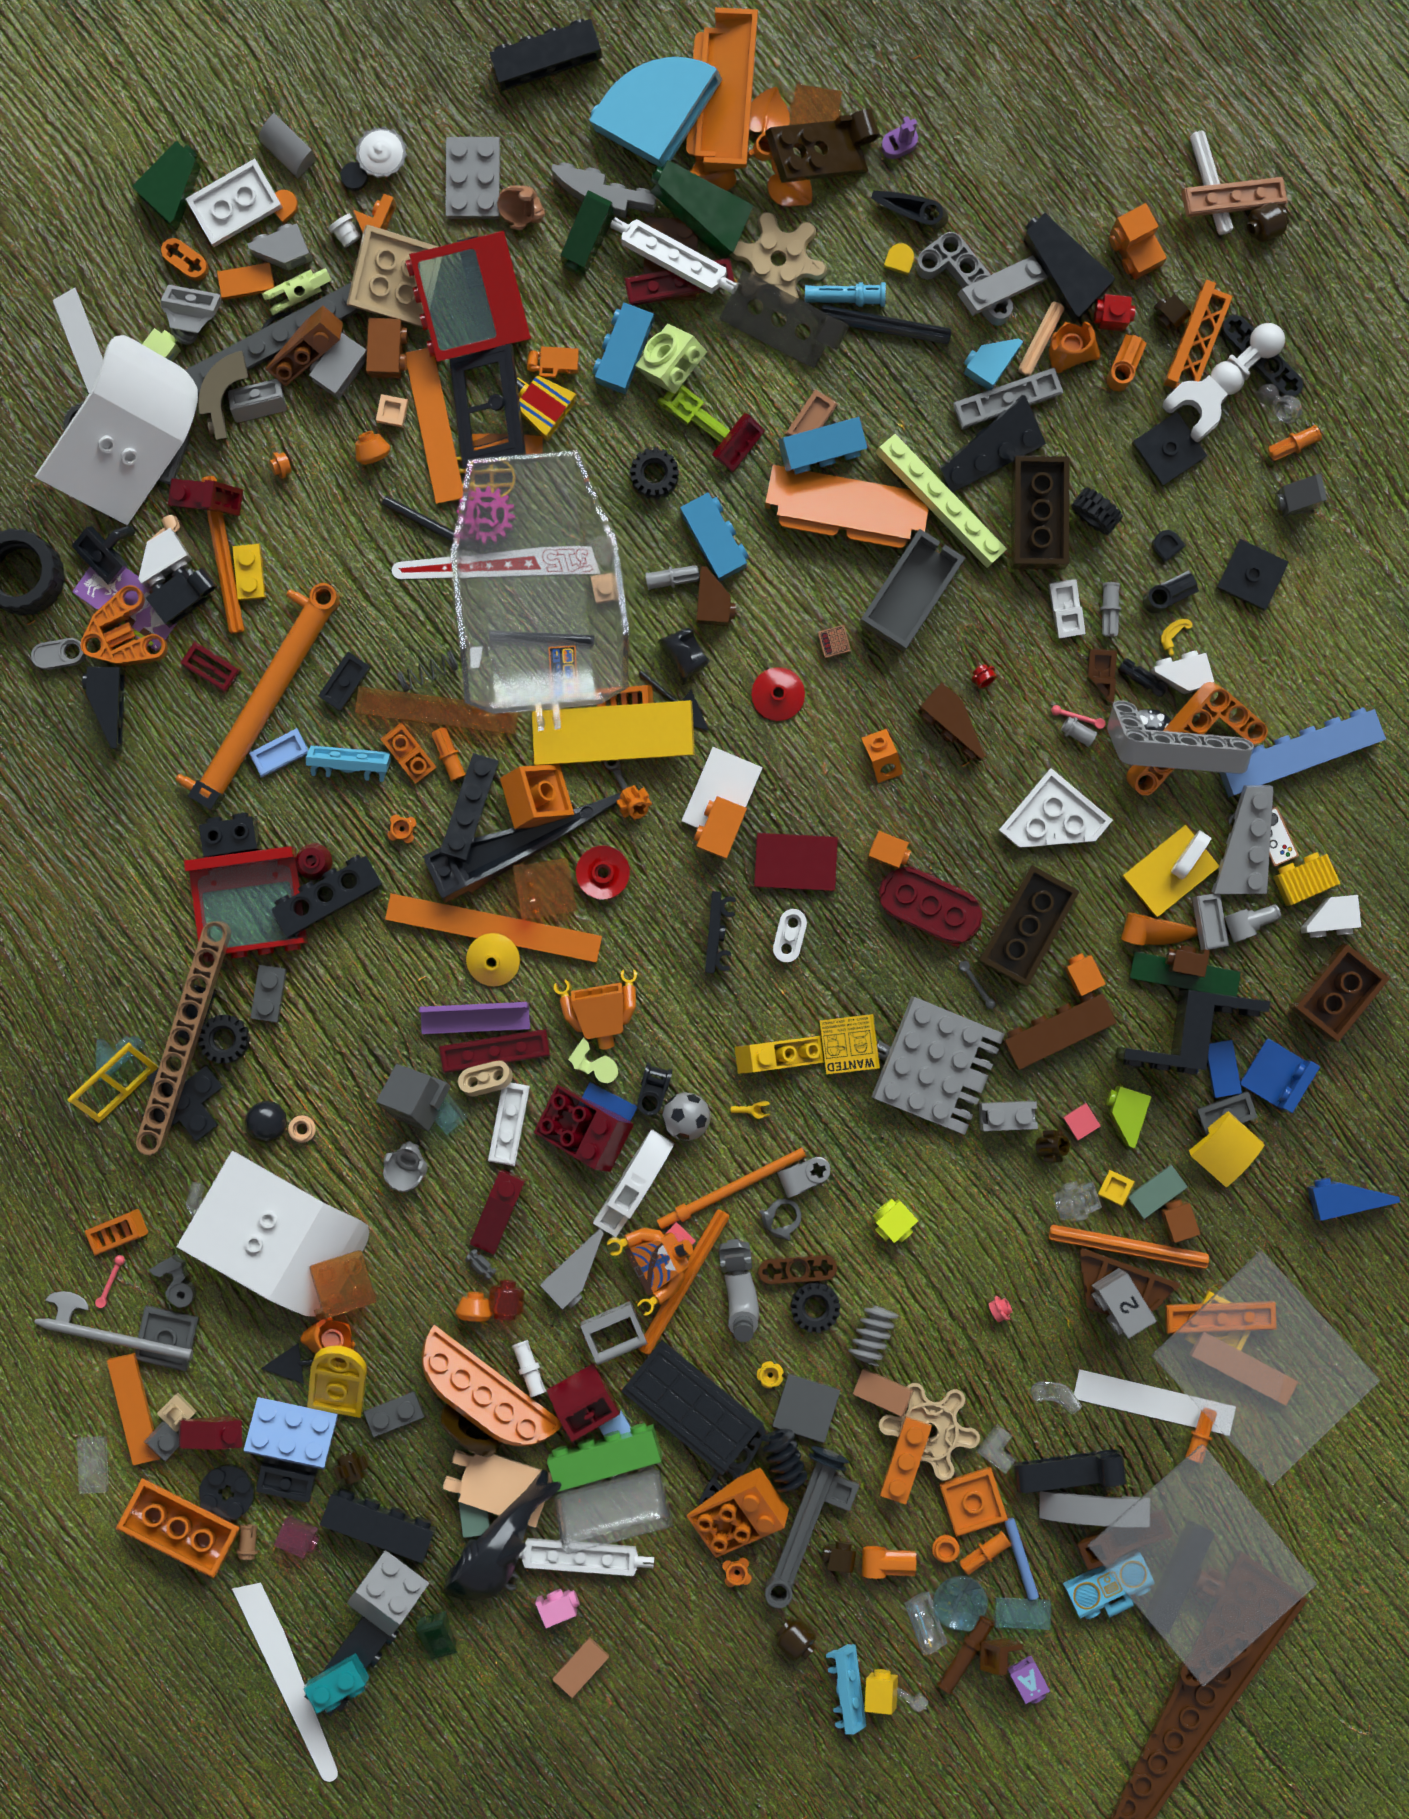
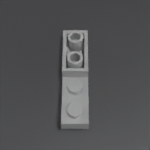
(579, 181)

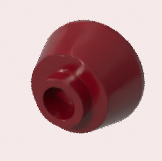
(321, 858)

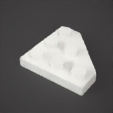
(1054, 816)

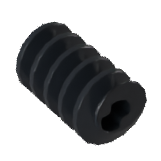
(786, 1459)

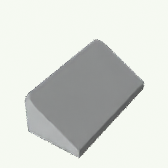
(257, 400)

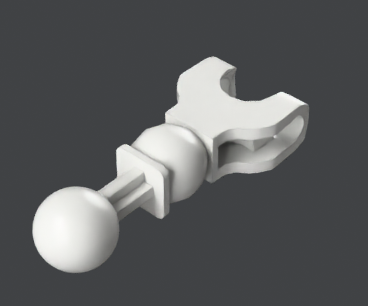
(1225, 379)

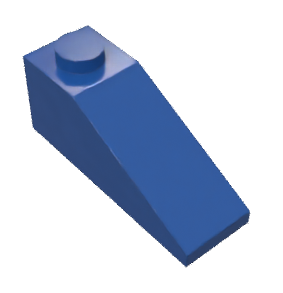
(1337, 1199)

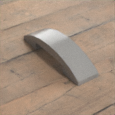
(1083, 1508)

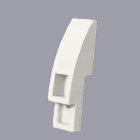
(634, 1183)

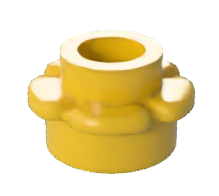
(775, 1380)

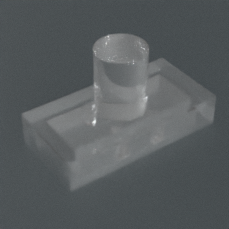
(92, 1464)

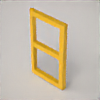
(125, 1092)

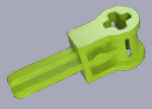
(688, 408)

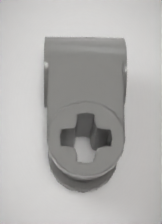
(799, 1176)

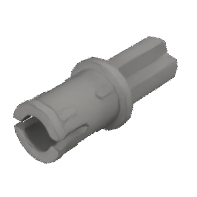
(672, 577)
(1110, 609)

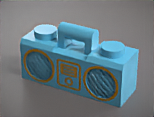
(1094, 1591)

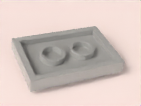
(472, 177)

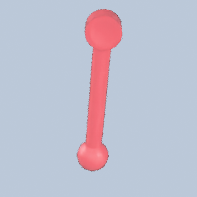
(1099, 723)
(102, 1301)

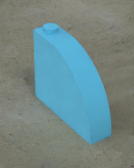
(656, 106)

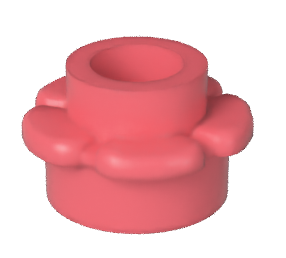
(1000, 1309)

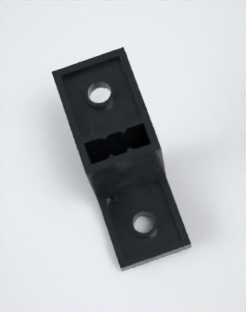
(1193, 1031)

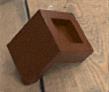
(995, 1655)

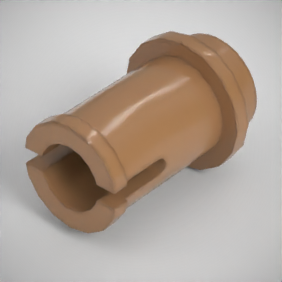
(247, 1542)

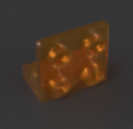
(544, 888)
(341, 1285)

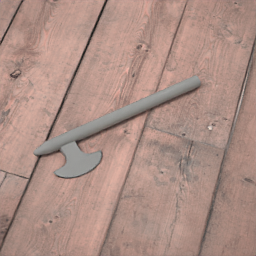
(69, 1302)

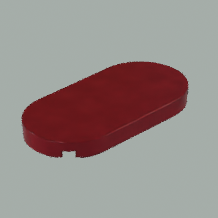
(930, 905)

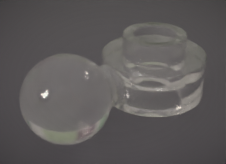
(1286, 408)

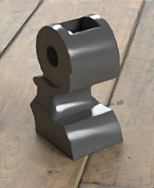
(180, 1291)

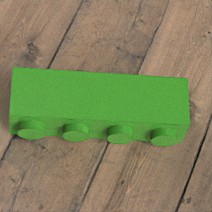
(605, 1457)

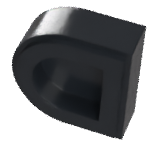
(1167, 544)

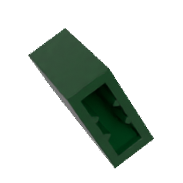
(169, 183)
(587, 233)

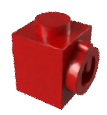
(1114, 312)

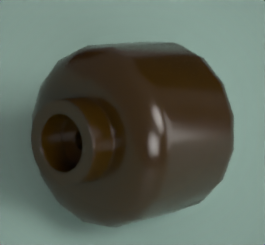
(1267, 222)
(796, 1639)

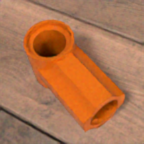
(1126, 362)
(879, 1562)

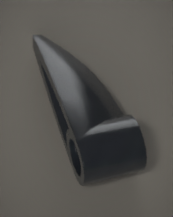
(913, 207)

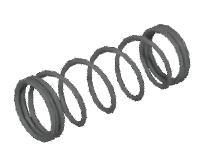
(454, 666)

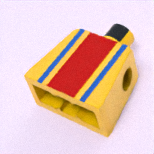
(544, 404)

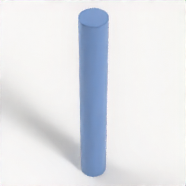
(1021, 1559)

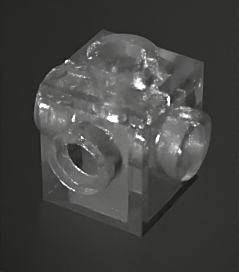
(1077, 1201)

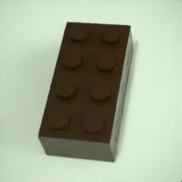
(1040, 512)
(1028, 926)

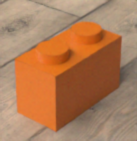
(720, 828)

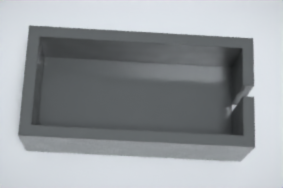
(911, 590)

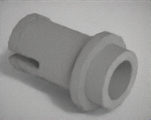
(1078, 731)

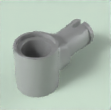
(1246, 923)

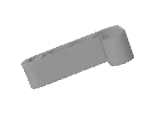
(952, 262)

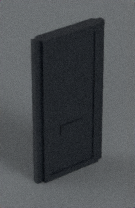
(692, 1407)

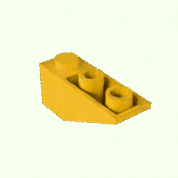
(779, 1054)

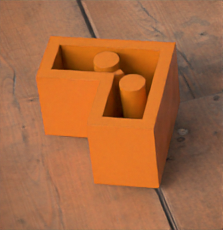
(1136, 242)

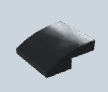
(286, 1479)

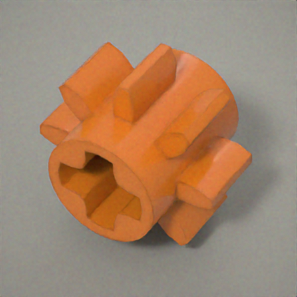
(634, 802)

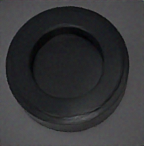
(353, 176)

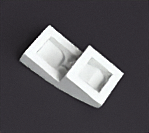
(1066, 608)

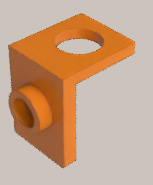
(882, 752)

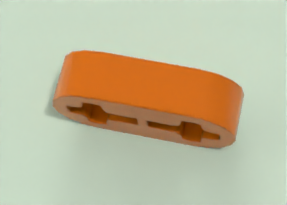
(188, 255)

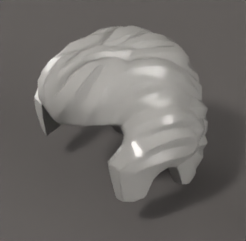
(404, 1167)

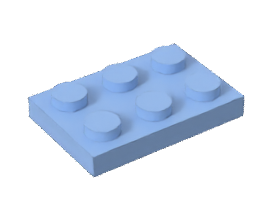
(290, 1433)

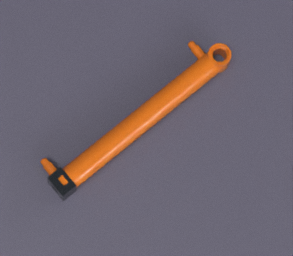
(264, 698)

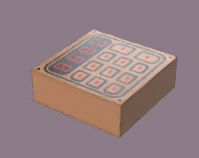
(834, 641)

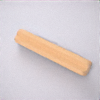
(1041, 339)

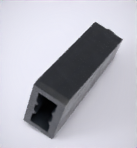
(1070, 269)

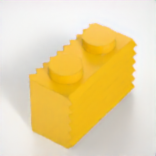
(1306, 879)

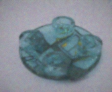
(960, 1603)

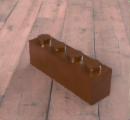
(1059, 1030)

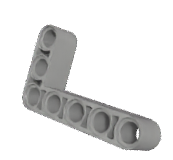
(1174, 749)

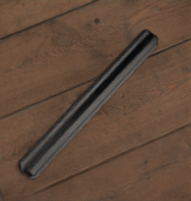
(890, 325)

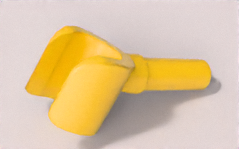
(755, 1110)

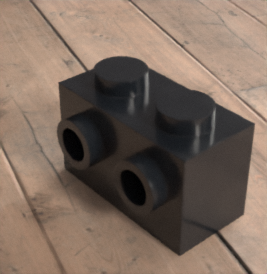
(229, 836)

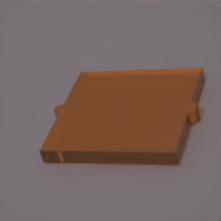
(814, 105)

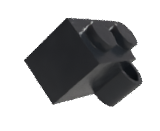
(181, 594)

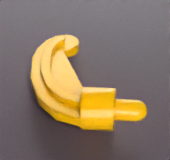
(1171, 631)

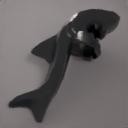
(492, 1558)

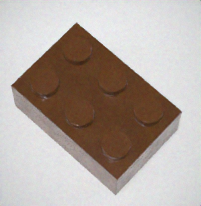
(1339, 993)

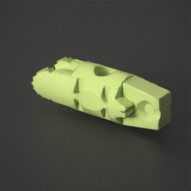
(308, 280)

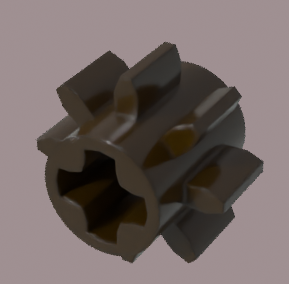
(1052, 1146)
(350, 1467)

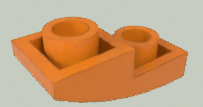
(408, 753)

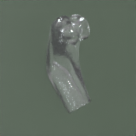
(1056, 1392)

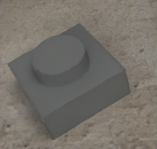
(163, 1441)
(842, 1492)

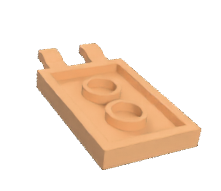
(492, 1482)

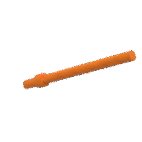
(684, 1212)

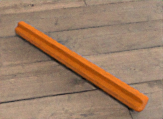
(225, 569)
(1128, 1246)
(695, 1262)

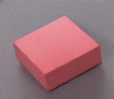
(1081, 1121)

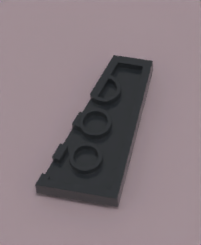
(1010, 435)

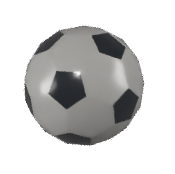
(686, 1116)

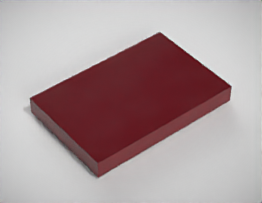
(796, 861)

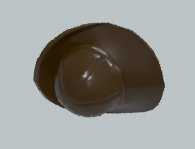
(467, 1433)

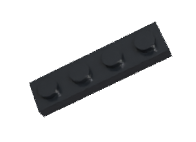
(469, 807)

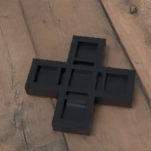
(190, 1108)

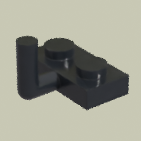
(100, 552)

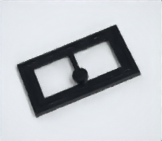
(510, 401)

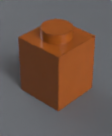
(1179, 1221)

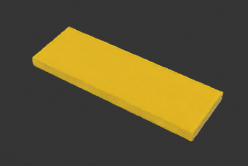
(615, 733)

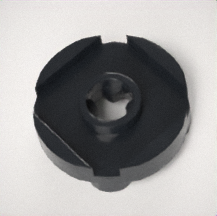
(240, 1484)

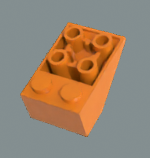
(740, 1513)

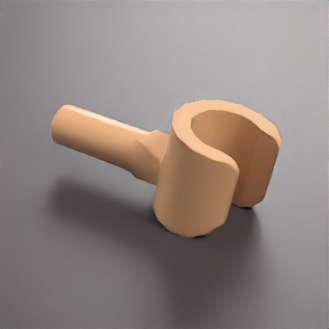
(168, 522)

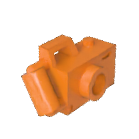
(554, 360)

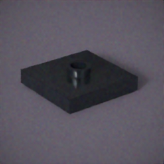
(1169, 449)
(1252, 575)

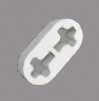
(1190, 855)

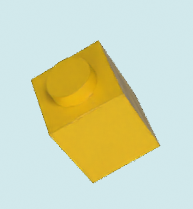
(881, 1692)

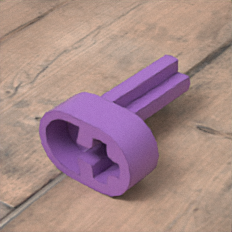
(904, 136)

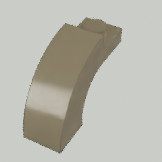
(213, 387)

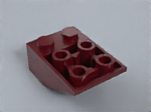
(583, 1132)

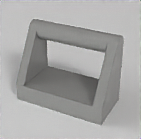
(606, 1319)

